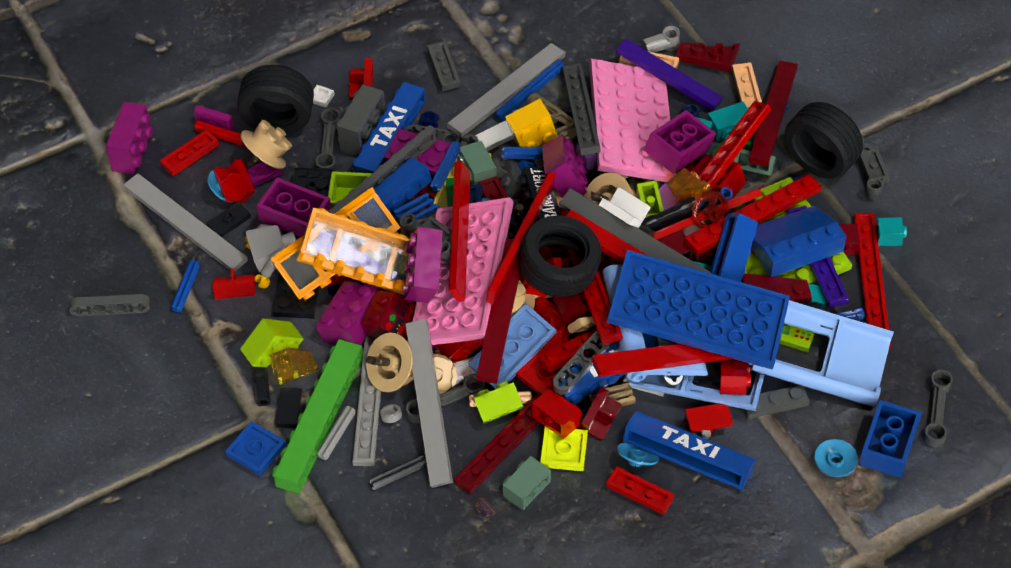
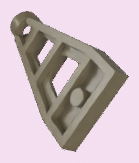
(568, 130)

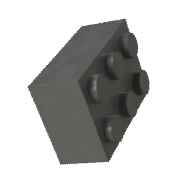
(360, 119)

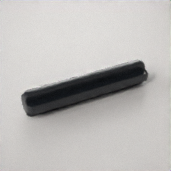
(398, 472)

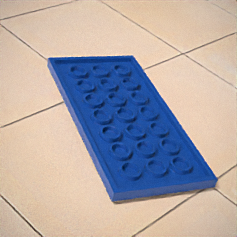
(699, 309)

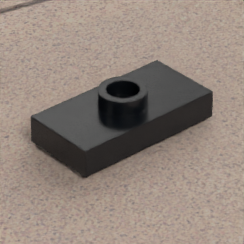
(229, 219)

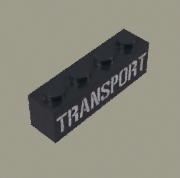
(530, 183)

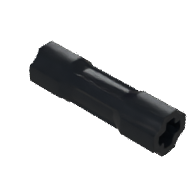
(670, 216)

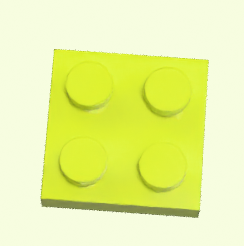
(566, 452)

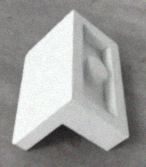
(626, 207)

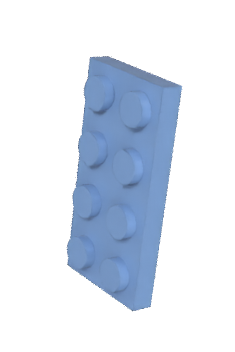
(525, 338)

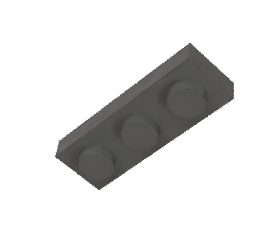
(443, 66)
(779, 401)

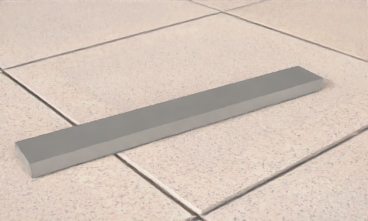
(504, 90)
(185, 222)
(429, 403)
(367, 416)

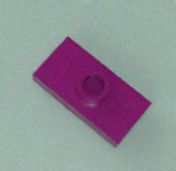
(214, 117)
(262, 173)

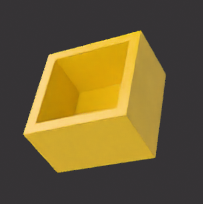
(531, 125)

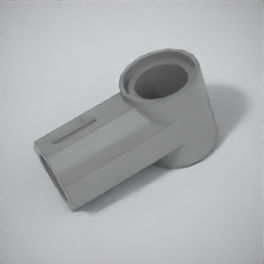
(667, 40)

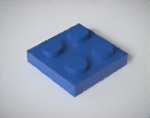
(255, 448)

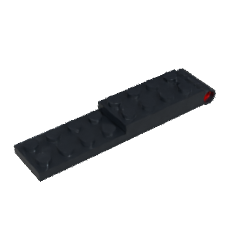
(286, 302)

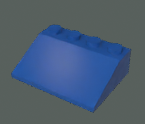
(797, 240)

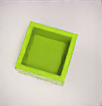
(343, 183)

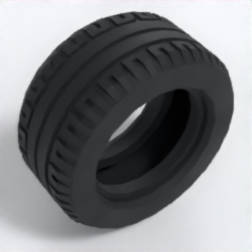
(280, 83)
(835, 128)
(564, 232)

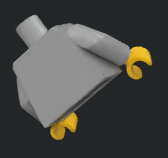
(264, 244)

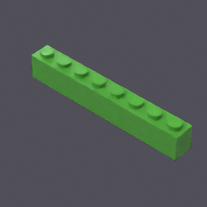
(318, 416)

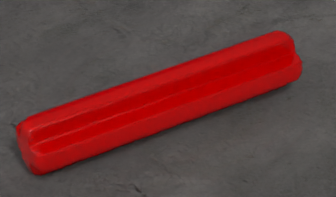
(219, 132)

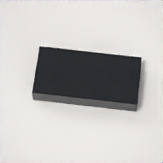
(288, 407)

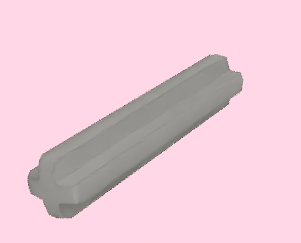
(335, 433)

